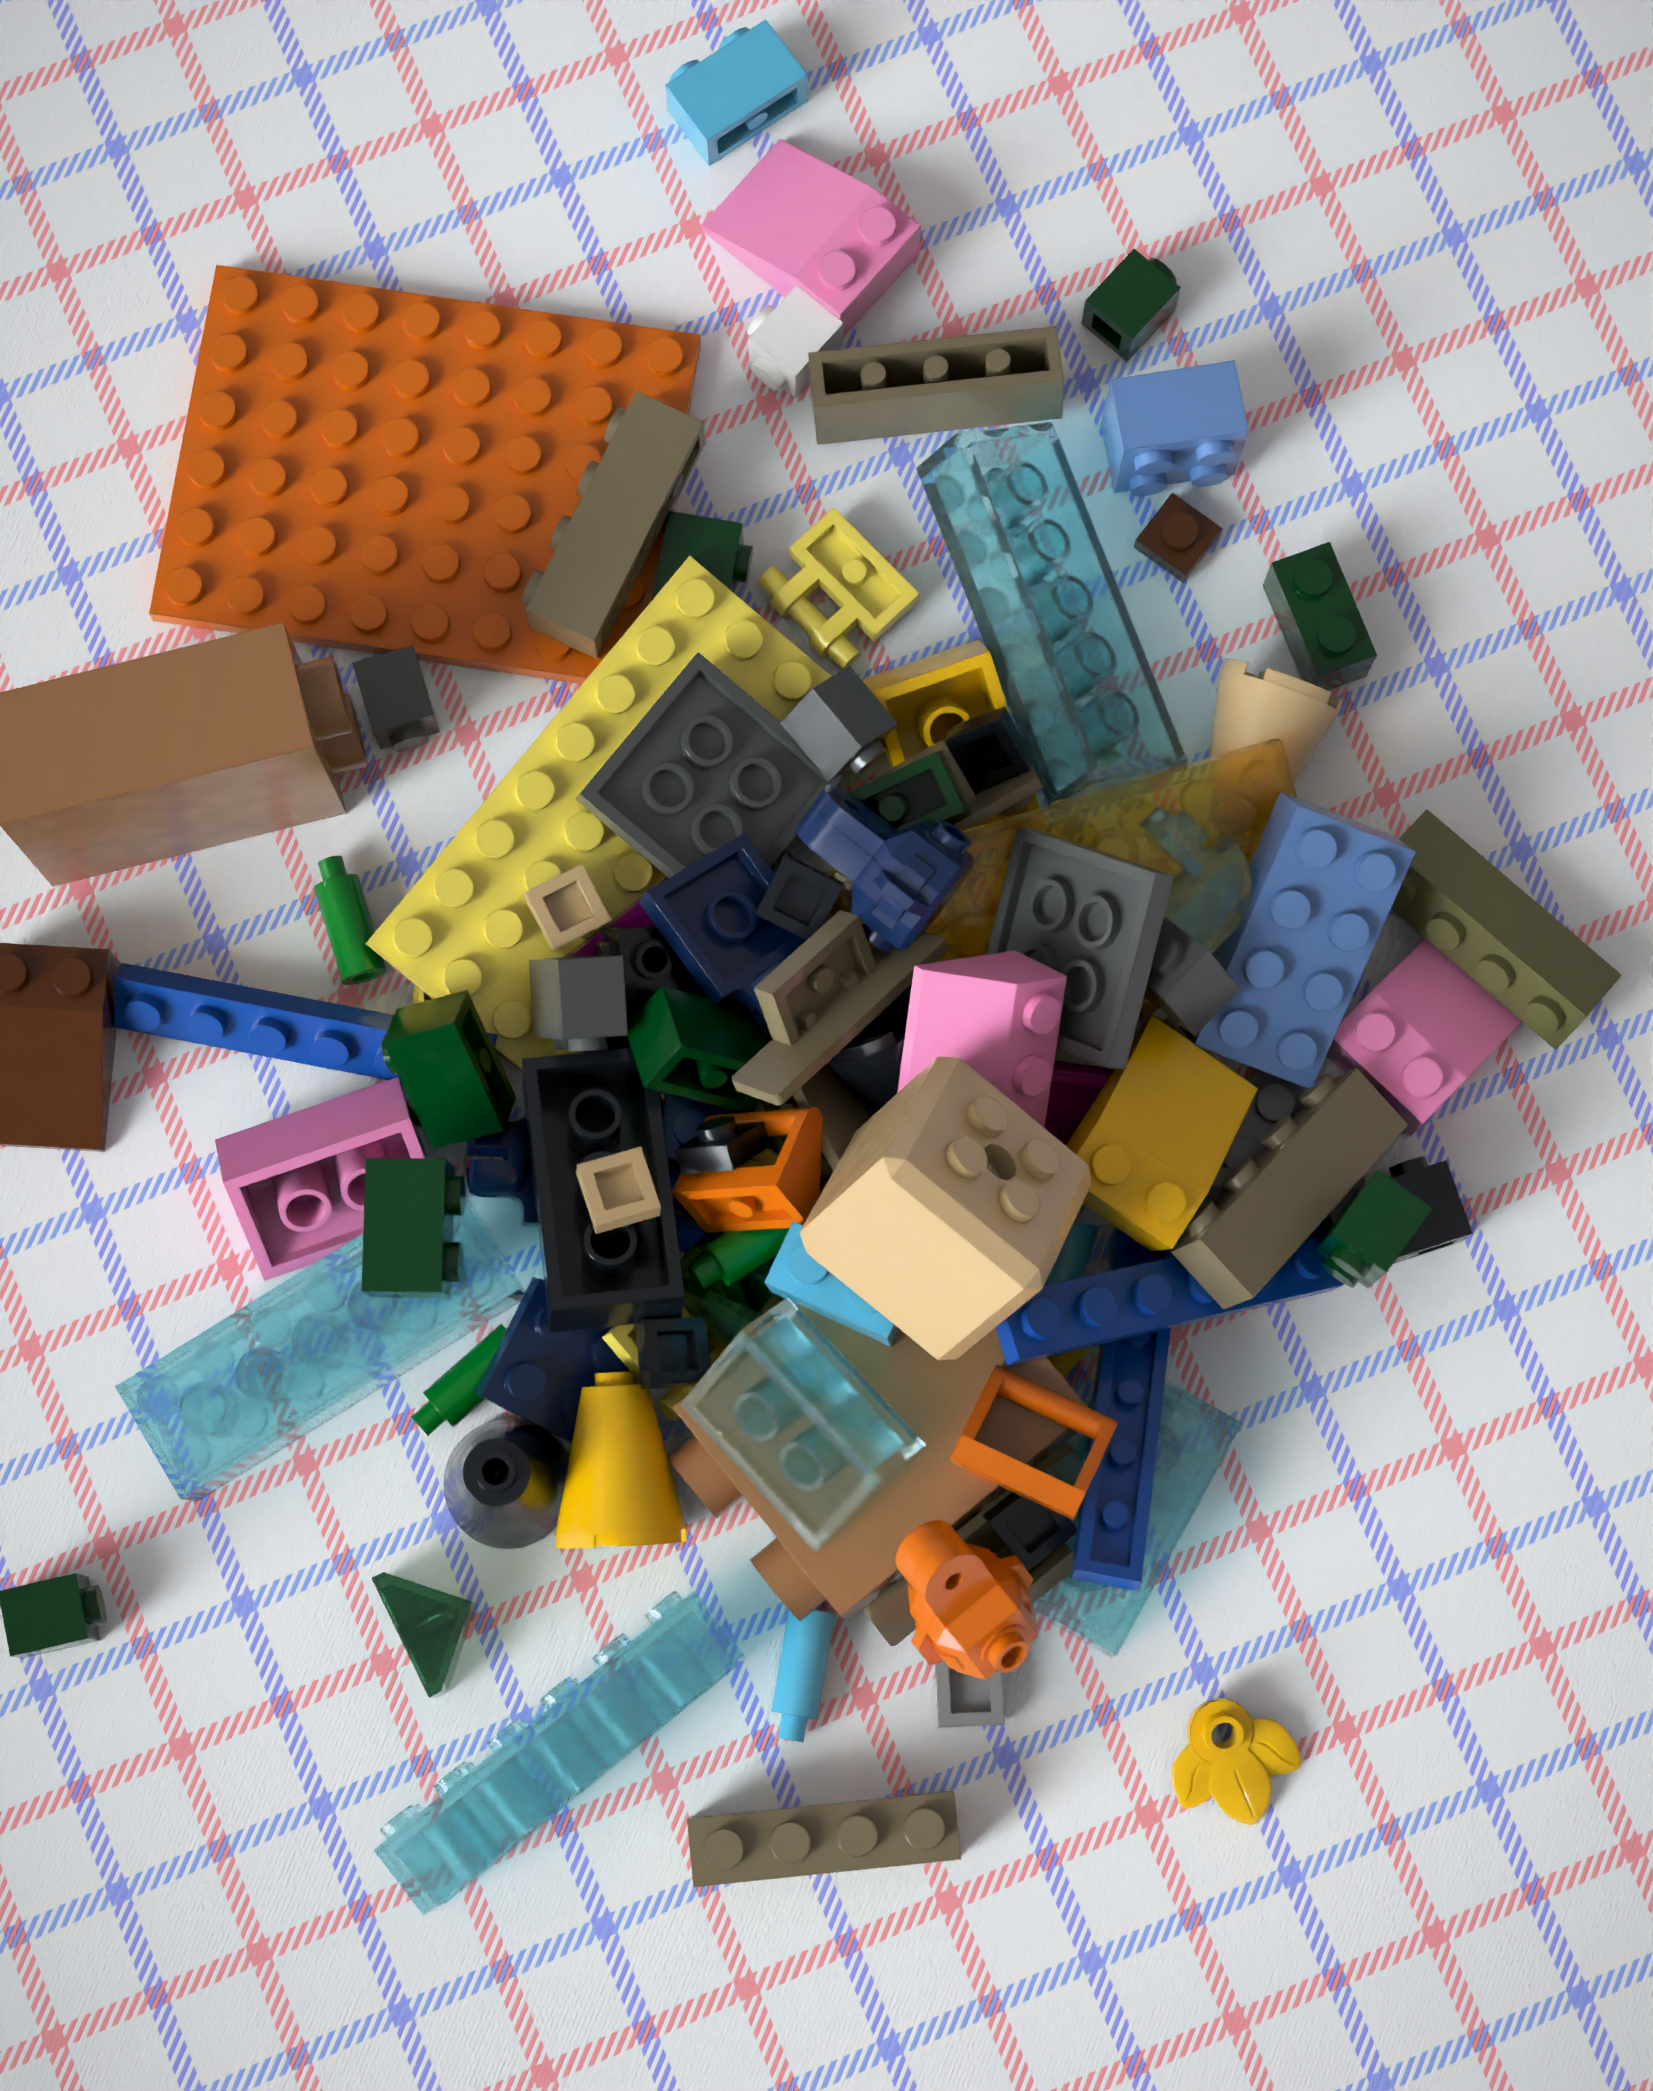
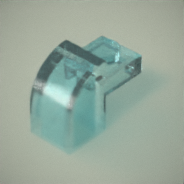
(1215, 881)

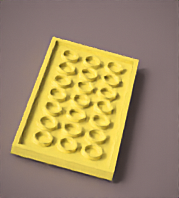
(468, 911)

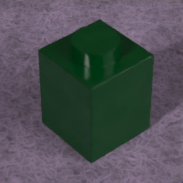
(1131, 304)
(52, 1615)

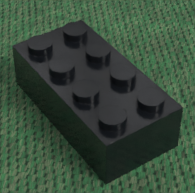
(574, 1114)

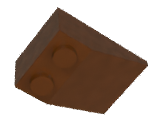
(56, 1045)

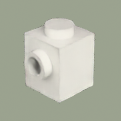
(785, 336)

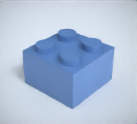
(1174, 428)

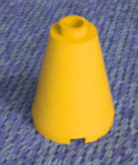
(618, 1472)

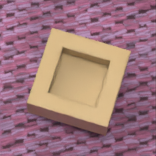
(567, 907)
(618, 1190)

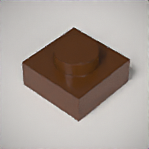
(1177, 537)

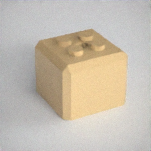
(947, 1208)

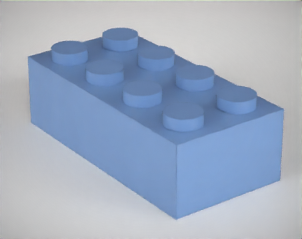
(1305, 938)

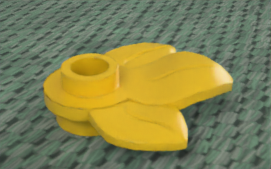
(1234, 1770)

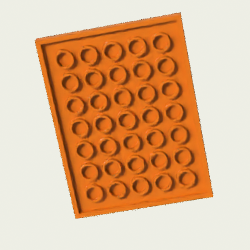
(395, 466)

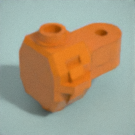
(966, 1602)

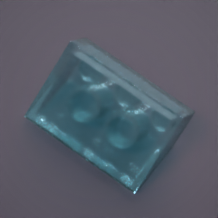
(801, 1423)

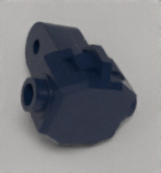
(896, 875)

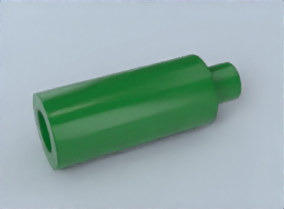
(347, 922)
(736, 1255)
(453, 1393)

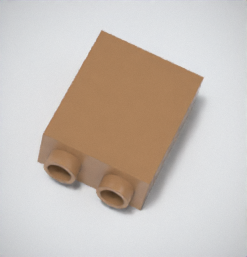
(173, 754)
(936, 1404)

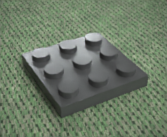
(703, 774)
(1091, 922)

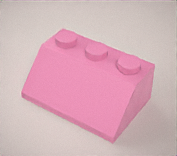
(992, 1014)
(304, 1173)

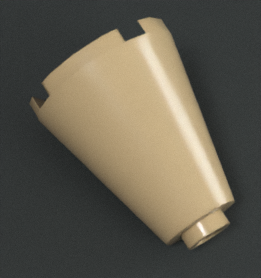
(1270, 707)

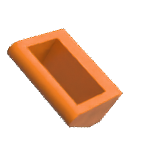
(761, 1194)
(1017, 1475)

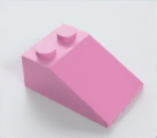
(816, 230)
(1421, 1033)

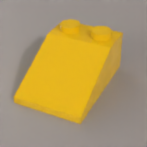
(935, 695)
(1159, 1135)

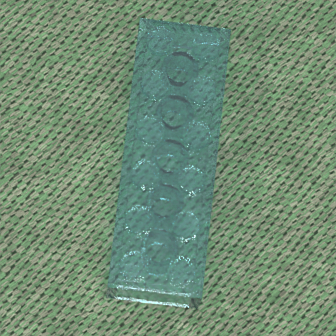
(1049, 610)
(303, 1359)
(559, 1754)

